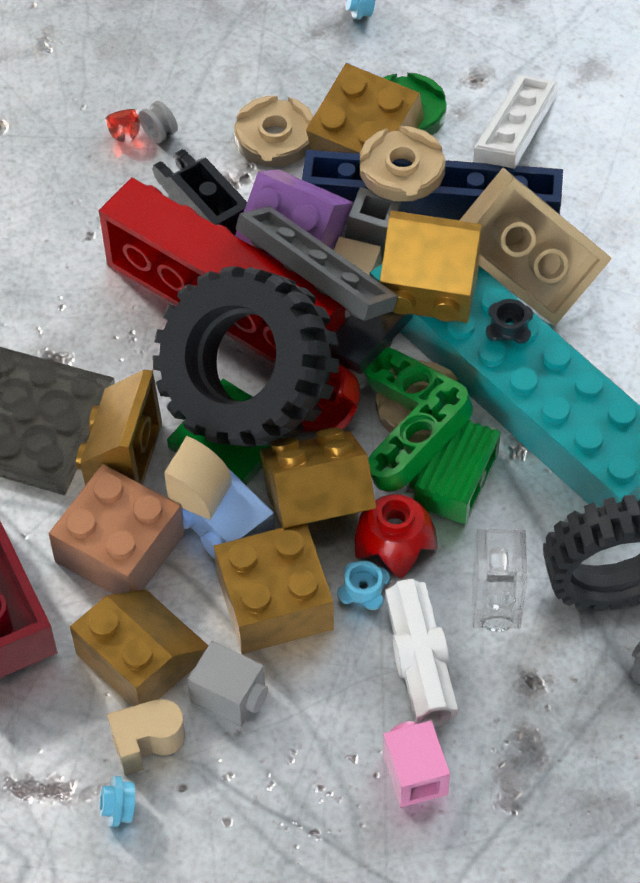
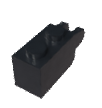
(202, 189)

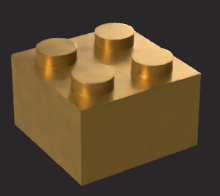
(359, 108)
(317, 477)
(274, 587)

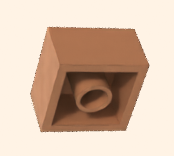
(117, 532)

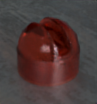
(123, 122)

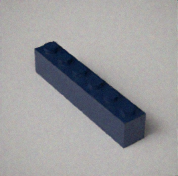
(451, 200)

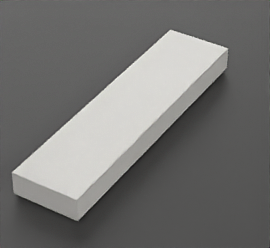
(515, 121)

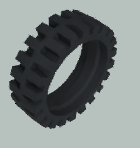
(582, 538)

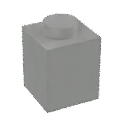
(227, 684)

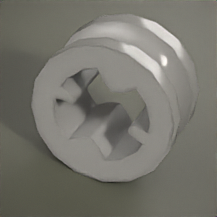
(158, 121)

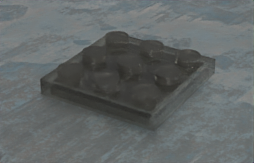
(44, 418)

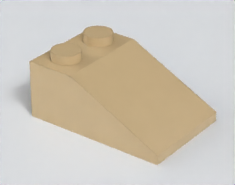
(533, 247)

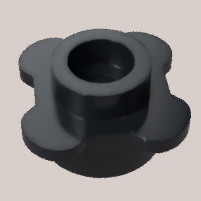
(509, 312)

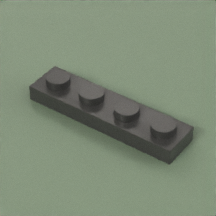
(316, 263)

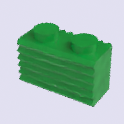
(457, 473)

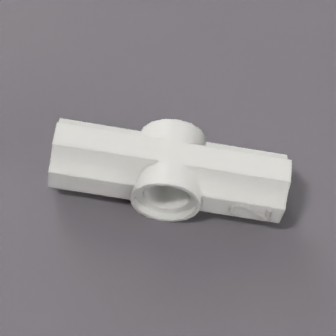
(421, 652)

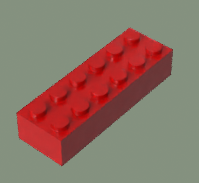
(172, 246)

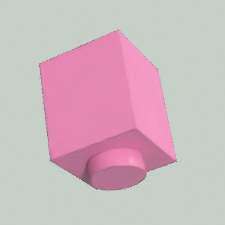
(415, 763)

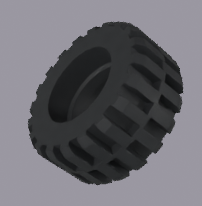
(191, 348)

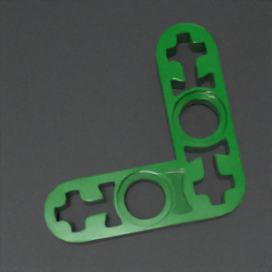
(427, 410)

